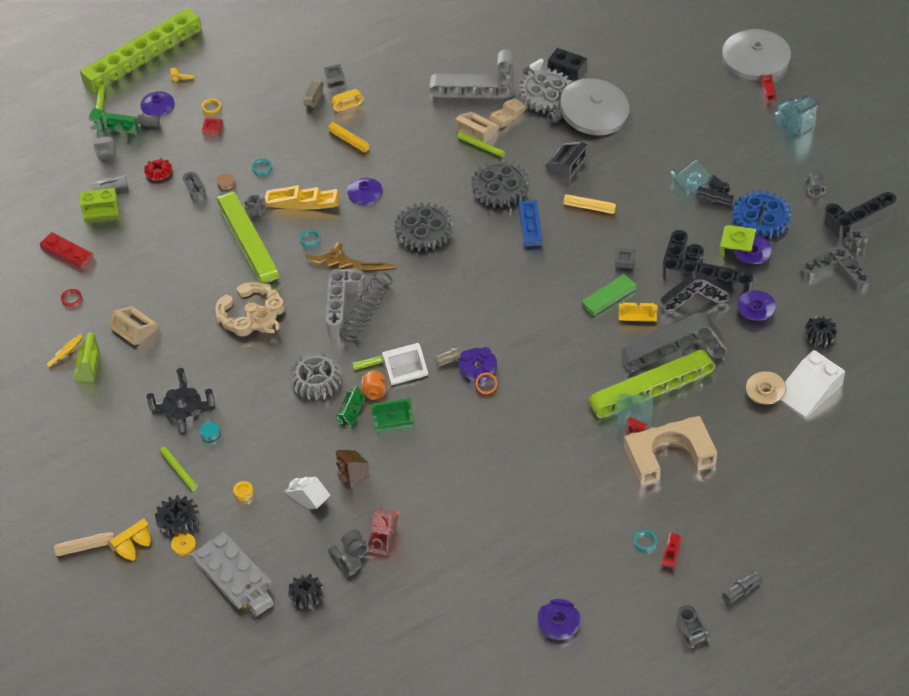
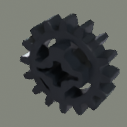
(177, 515)

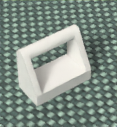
(404, 356)

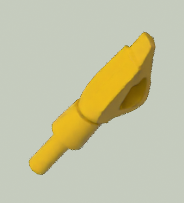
(68, 348)

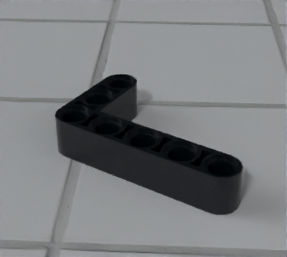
(677, 268)

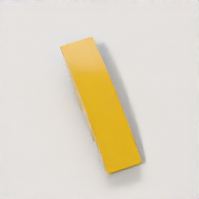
(296, 198)

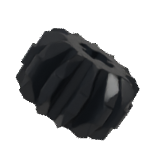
(820, 331)
(305, 591)

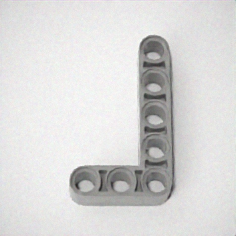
(477, 84)

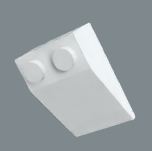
(812, 384)

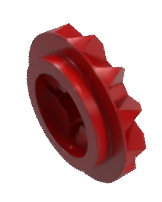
(158, 174)

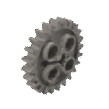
(543, 89)

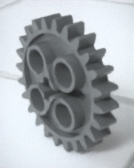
(500, 183)
(423, 226)

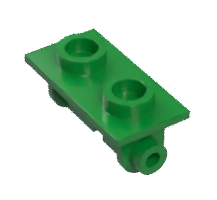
(353, 401)

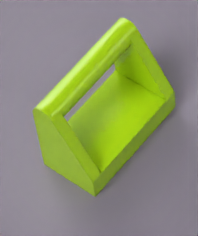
(87, 359)

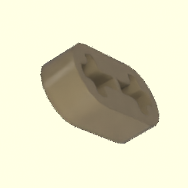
(313, 93)

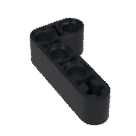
(860, 217)

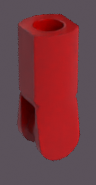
(768, 88)
(671, 550)

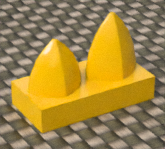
(122, 543)

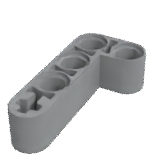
(339, 285)

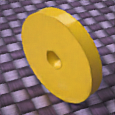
(186, 549)

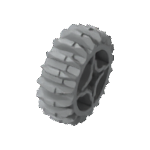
(316, 381)

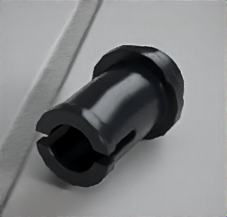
(718, 184)

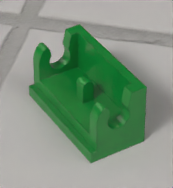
(392, 415)

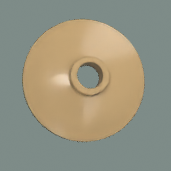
(763, 382)

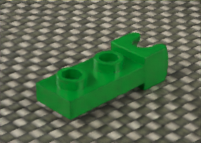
(112, 121)

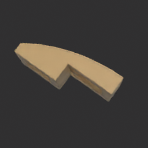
(510, 111)

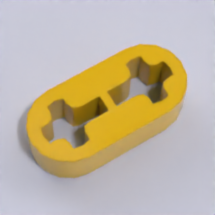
(346, 100)

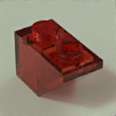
(382, 530)

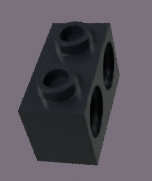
(569, 63)

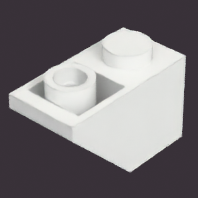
(307, 492)

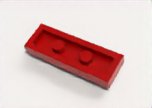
(66, 250)

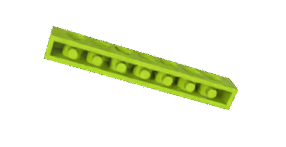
(140, 49)

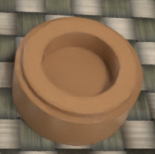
(226, 181)

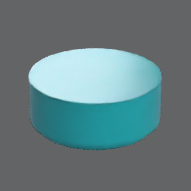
(209, 431)

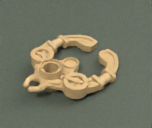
(258, 317)

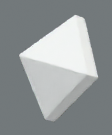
(536, 65)

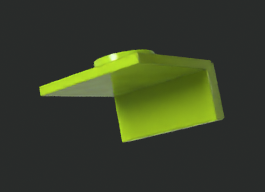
(737, 239)

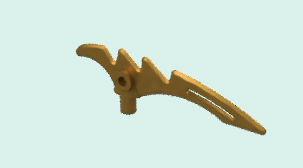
(335, 256)

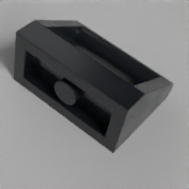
(567, 168)

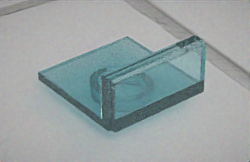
(692, 177)
(634, 406)

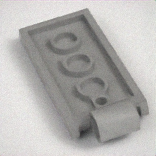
(234, 574)

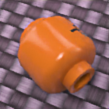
(373, 385)

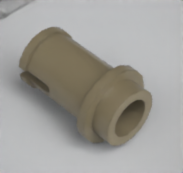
(447, 357)

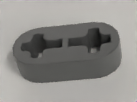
(190, 187)

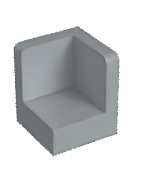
(104, 145)

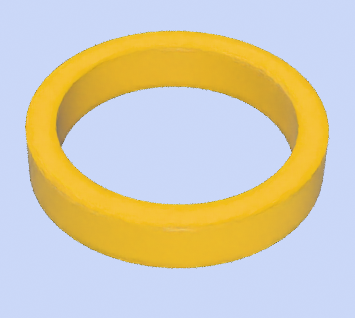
(213, 111)

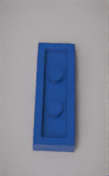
(530, 223)

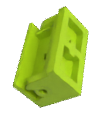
(99, 203)

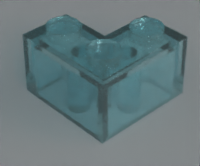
(797, 115)

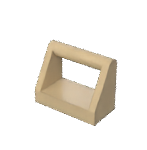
(468, 127)
(130, 329)

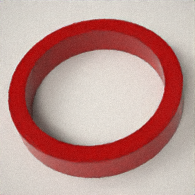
(71, 291)

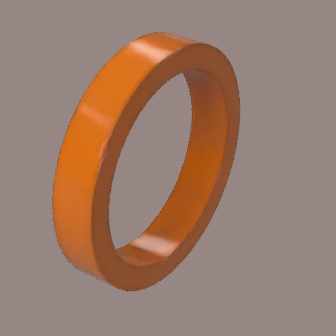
(486, 374)

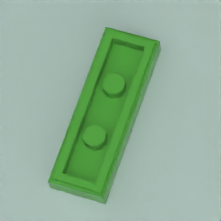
(608, 295)

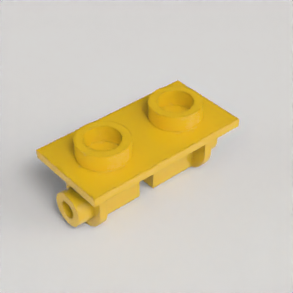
(635, 312)

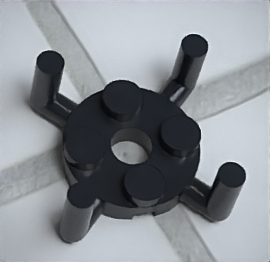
(181, 395)

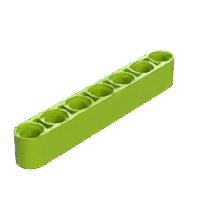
(247, 238)
(653, 381)

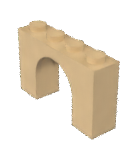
(687, 433)

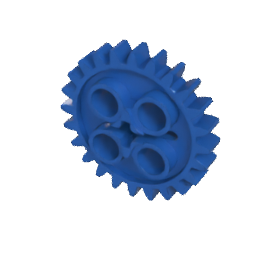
(775, 215)

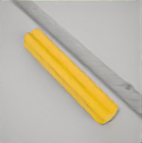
(348, 137)
(588, 203)

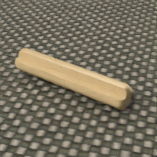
(83, 543)

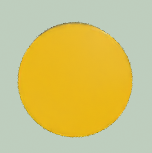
(243, 491)

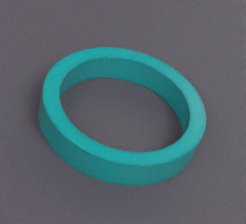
(261, 172)
(311, 244)
(642, 548)

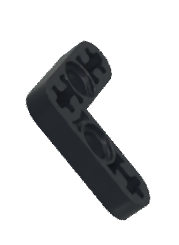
(693, 284)

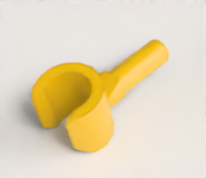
(175, 75)

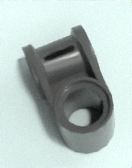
(692, 630)

